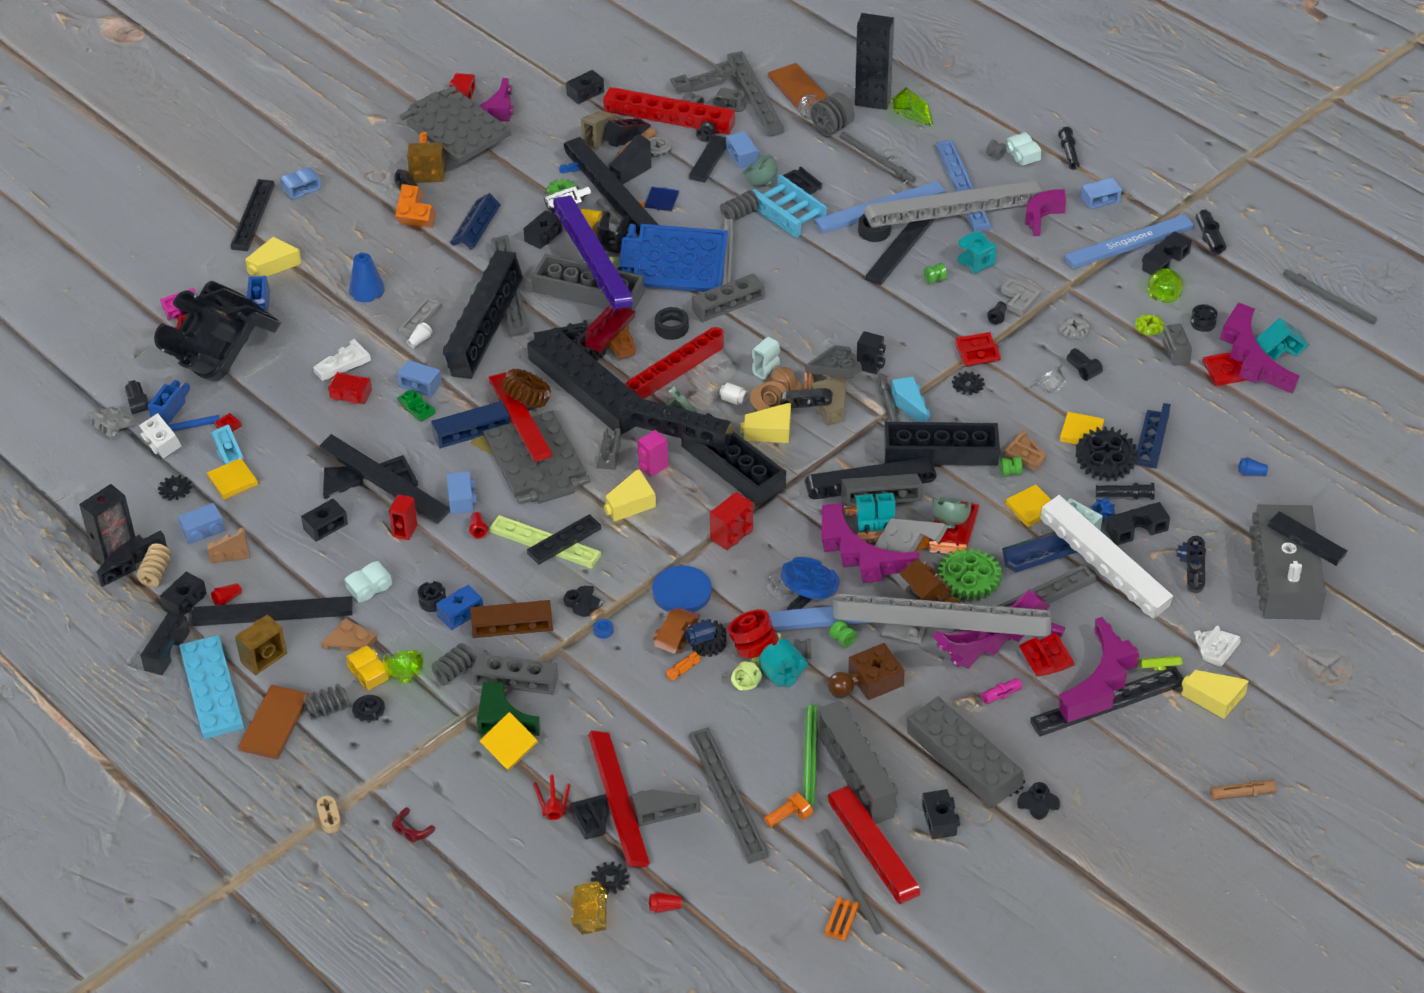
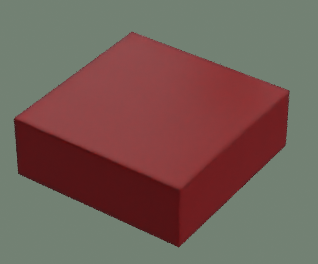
(229, 419)

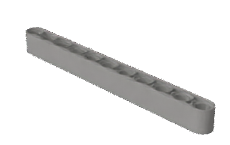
(951, 203)
(942, 614)

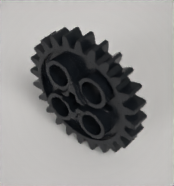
(1100, 447)

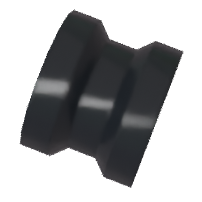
(705, 131)

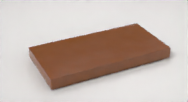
(795, 83)
(273, 722)

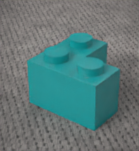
(1281, 338)

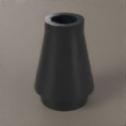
(997, 313)

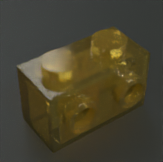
(589, 908)

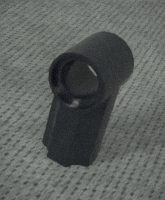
(1086, 367)
(136, 398)

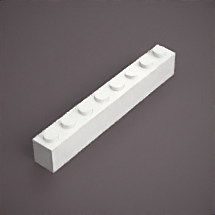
(1106, 557)

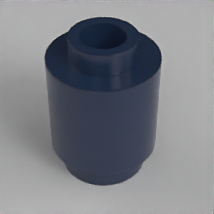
(1182, 553)
(700, 632)

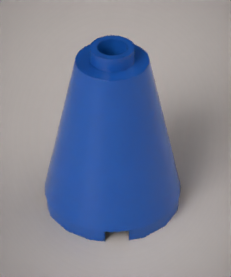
(365, 279)

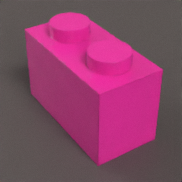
(652, 453)

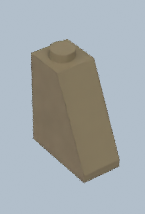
(594, 127)
(835, 411)

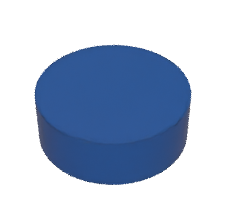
(603, 628)

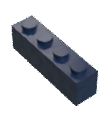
(468, 424)

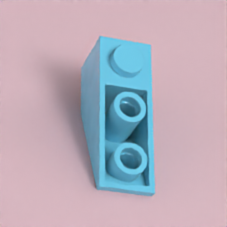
(908, 399)

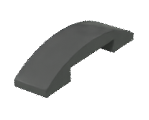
(706, 80)

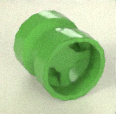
(935, 273)
(1010, 466)
(841, 632)

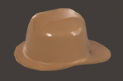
(786, 377)
(766, 395)

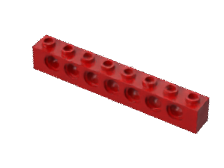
(667, 110)

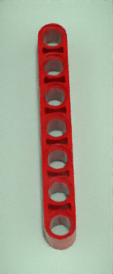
(677, 362)
(874, 845)

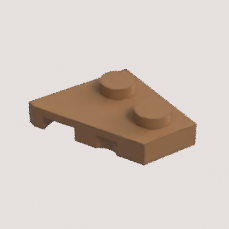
(1027, 450)
(229, 548)
(349, 637)

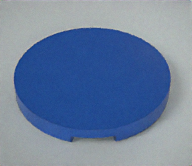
(809, 578)
(682, 588)

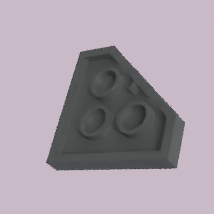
(835, 362)

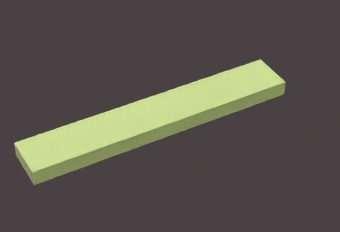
(530, 536)

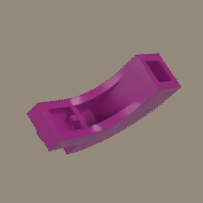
(1043, 204)

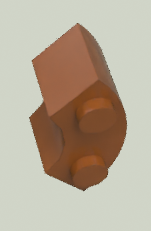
(672, 632)

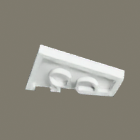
(346, 359)

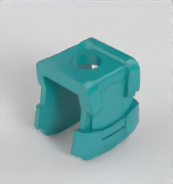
(977, 250)

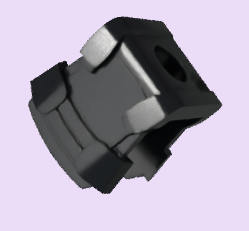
(605, 235)

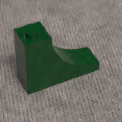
(495, 707)

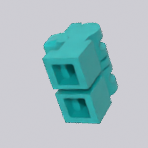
(873, 514)

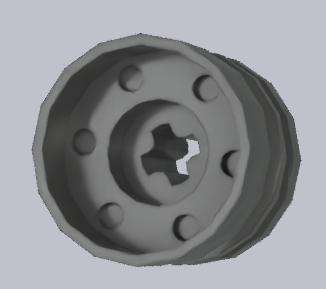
(832, 113)

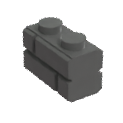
(1176, 344)

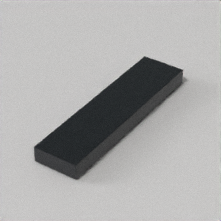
(708, 159)
(1307, 538)
(564, 539)

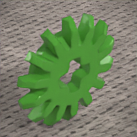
(553, 187)

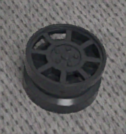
(1203, 319)
(430, 594)

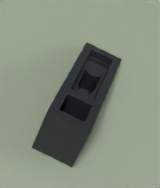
(624, 130)

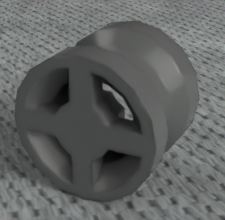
(996, 149)
(803, 647)

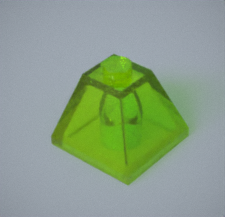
(912, 107)

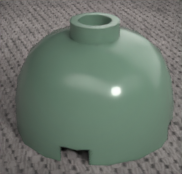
(762, 171)
(950, 511)

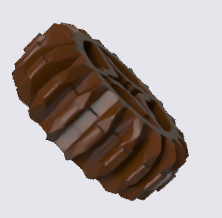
(526, 388)

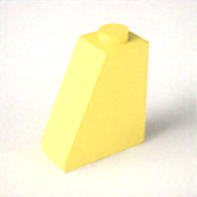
(272, 258)
(768, 424)
(630, 497)
(1214, 691)

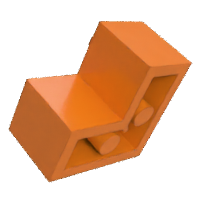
(411, 210)

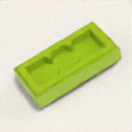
(1159, 663)

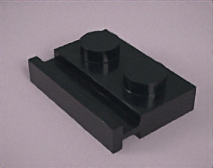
(804, 180)

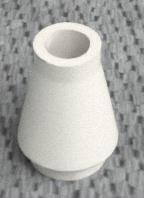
(420, 334)

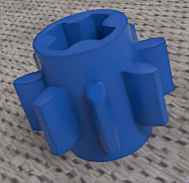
(1104, 508)

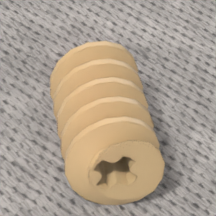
(154, 565)

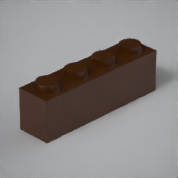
(511, 619)

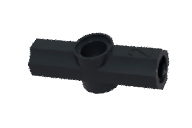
(1211, 232)

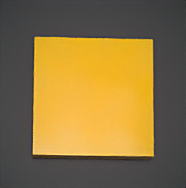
(1077, 425)
(232, 478)
(1028, 504)
(509, 741)

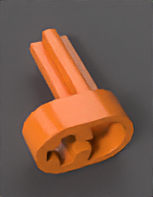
(796, 804)

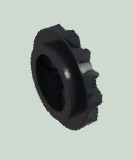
(372, 702)

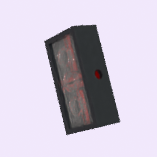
(106, 521)

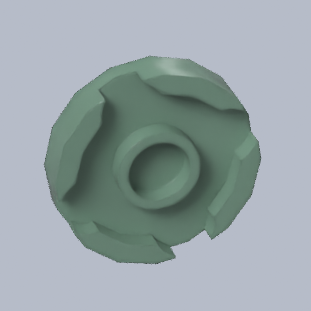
(679, 400)

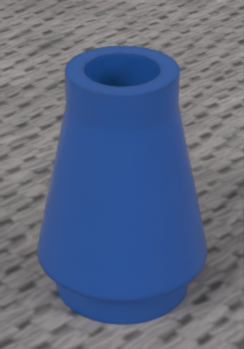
(1251, 467)

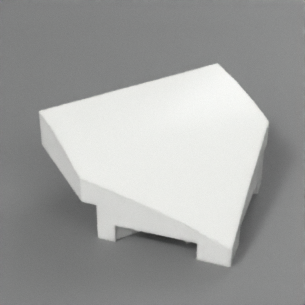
(1216, 645)

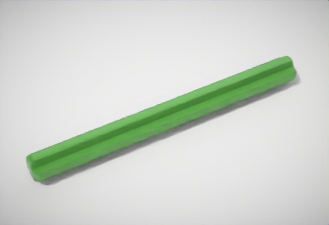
(810, 754)

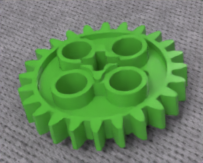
(970, 573)

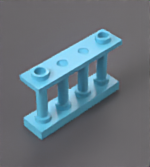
(784, 217)

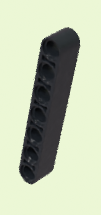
(830, 483)

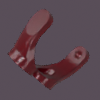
(414, 835)

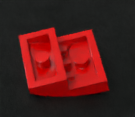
(977, 349)
(1046, 655)

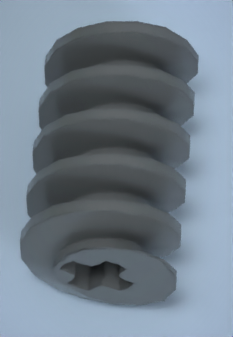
(739, 206)
(453, 663)
(326, 700)

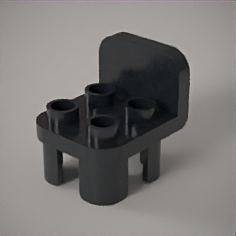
(213, 329)

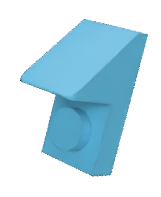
(226, 444)

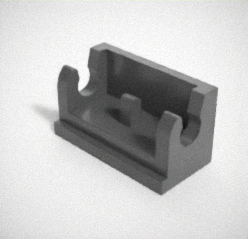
(609, 450)

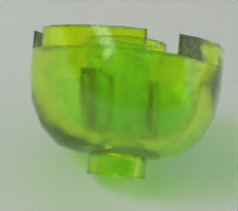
(1165, 285)
(403, 665)

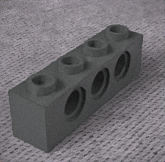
(728, 297)
(516, 673)

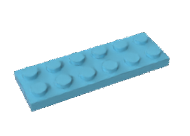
(211, 687)

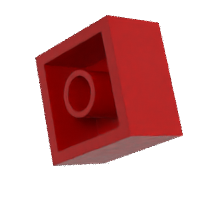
(731, 521)

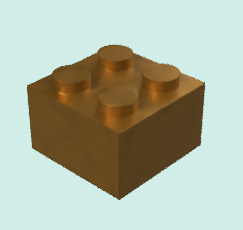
(426, 162)
(261, 644)

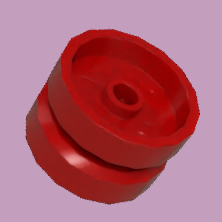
(752, 633)

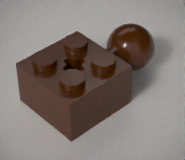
(927, 582)
(872, 670)

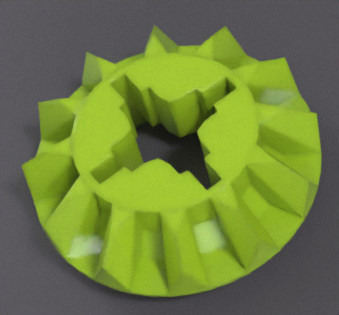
(1154, 328)

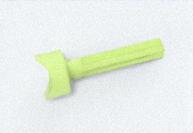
(749, 674)

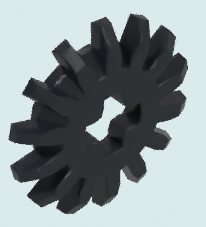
(976, 383)
(182, 487)
(610, 870)

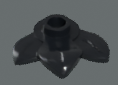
(582, 600)
(1038, 803)

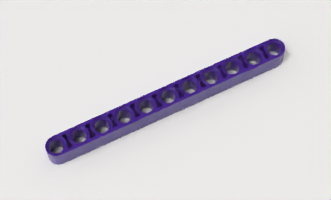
(593, 253)

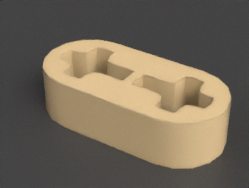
(325, 815)

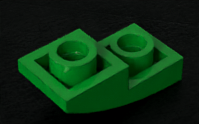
(415, 405)

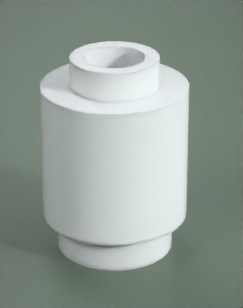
(733, 394)

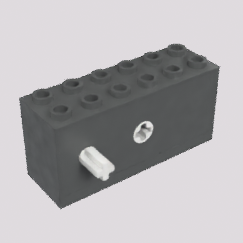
(1287, 573)

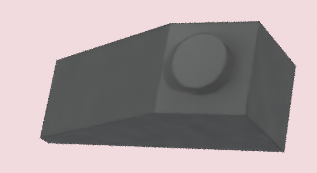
(659, 805)

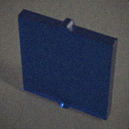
(661, 198)

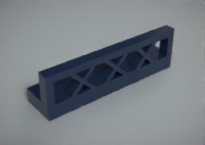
(476, 221)
(1160, 428)
(1036, 552)

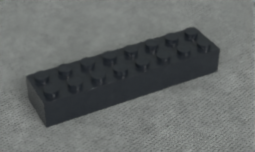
(483, 314)
(581, 376)

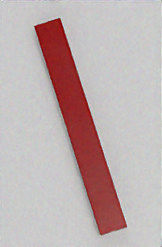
(522, 421)
(618, 799)

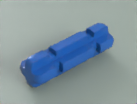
(572, 167)

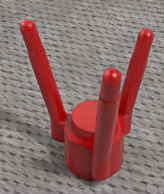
(553, 808)

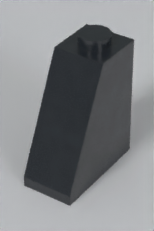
(632, 160)

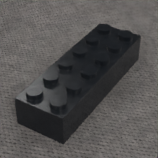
(874, 61)
(942, 442)
(741, 467)

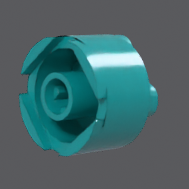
(782, 663)

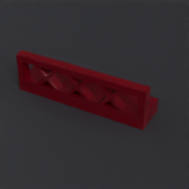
(607, 327)

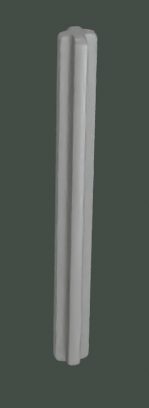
(728, 225)

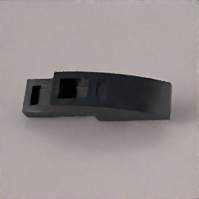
(125, 557)

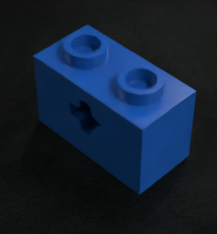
(456, 608)

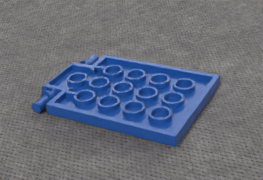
(675, 256)

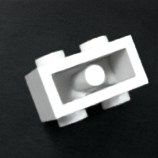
(160, 436)

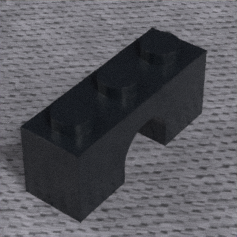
(1173, 246)
(1150, 517)
(157, 652)

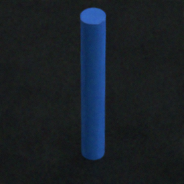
(194, 423)

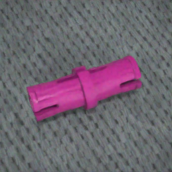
(1001, 691)

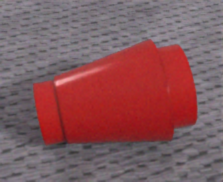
(478, 526)
(225, 594)
(664, 902)

